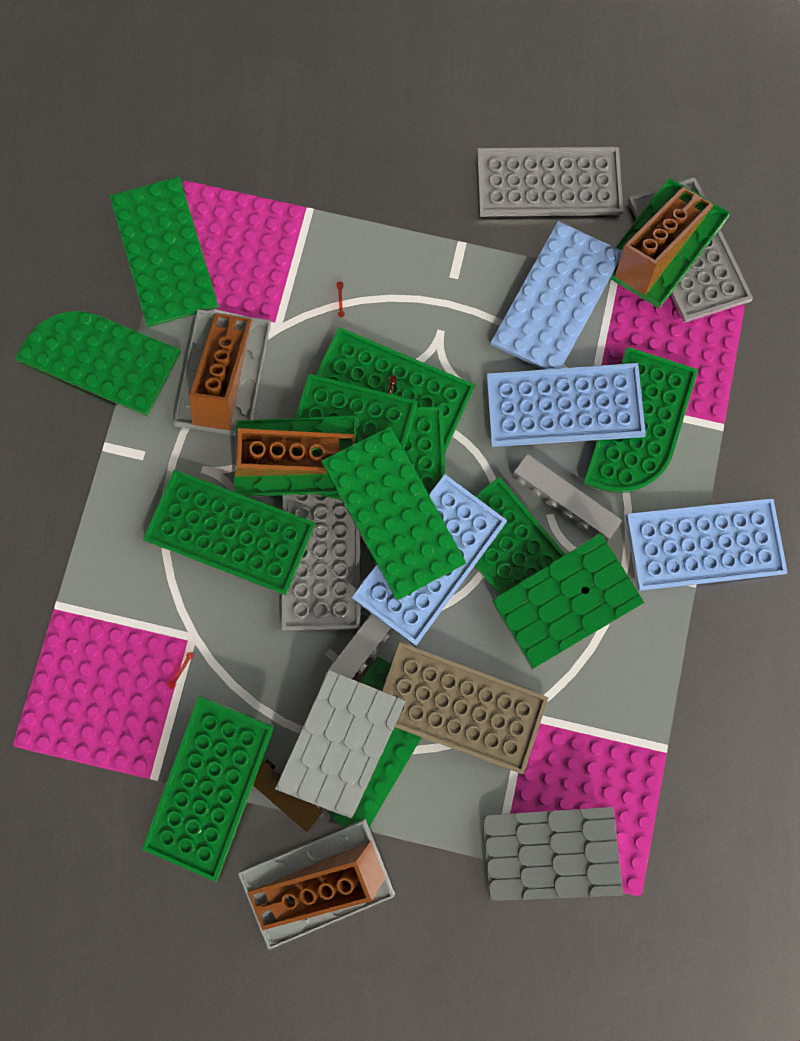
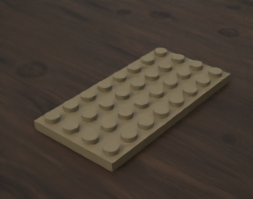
(464, 708)

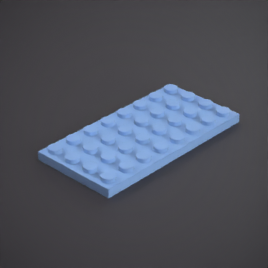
(557, 298)
(565, 405)
(471, 527)
(705, 544)

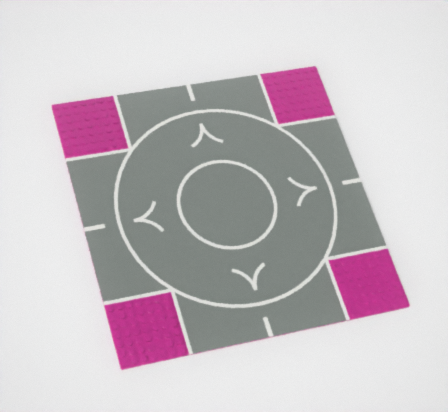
(139, 609)

